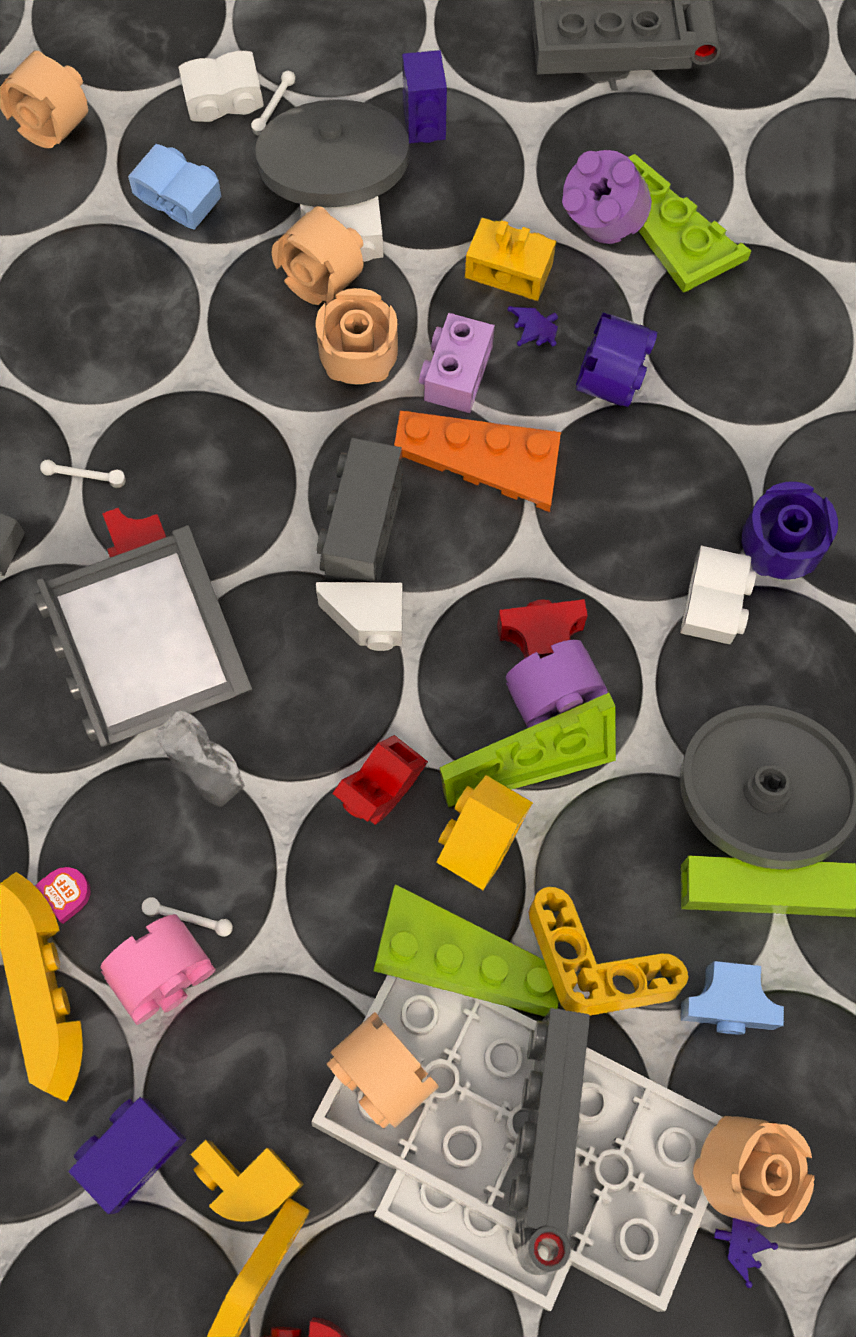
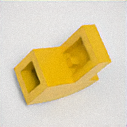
(249, 1194)

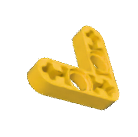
(597, 977)
(258, 1271)

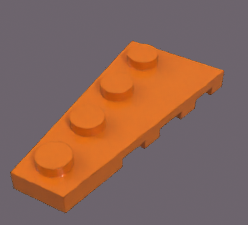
(498, 455)

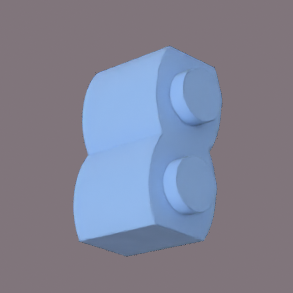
(175, 186)

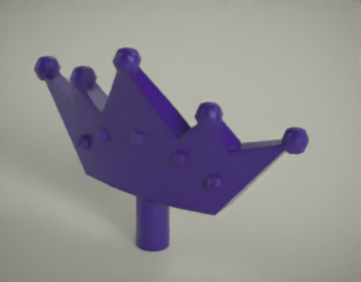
(535, 325)
(743, 1243)

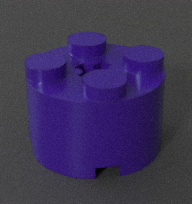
(615, 360)
(789, 531)

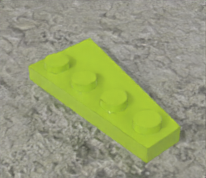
(682, 237)
(547, 750)
(455, 955)

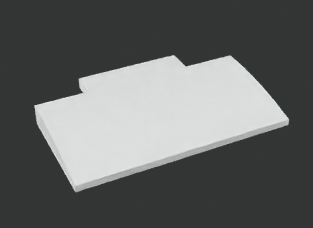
(457, 1161)

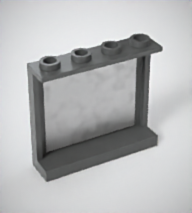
(142, 638)

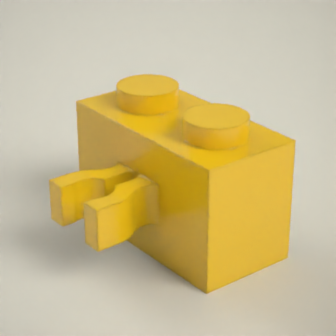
(510, 258)
(483, 831)

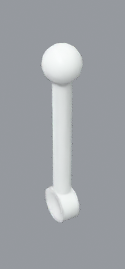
(288, 79)
(115, 477)
(152, 908)

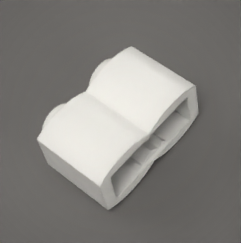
(221, 86)
(717, 595)

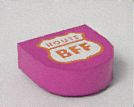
(65, 891)

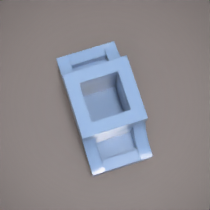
(733, 1000)

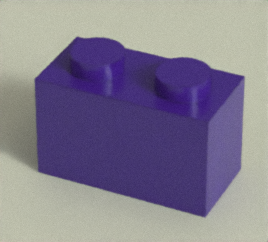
(424, 96)
(126, 1155)

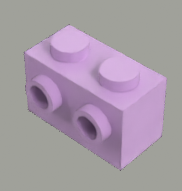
(457, 363)

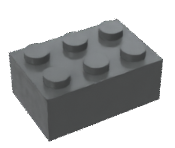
(361, 512)

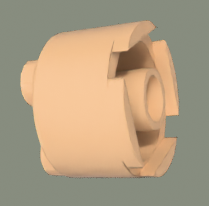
(44, 99)
(318, 256)
(357, 337)
(383, 1072)
(755, 1171)

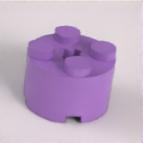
(606, 196)
(554, 682)

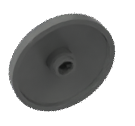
(332, 153)
(769, 787)

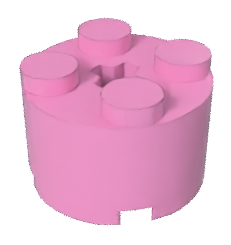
(156, 968)

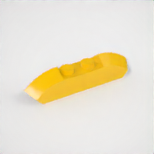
(48, 1042)

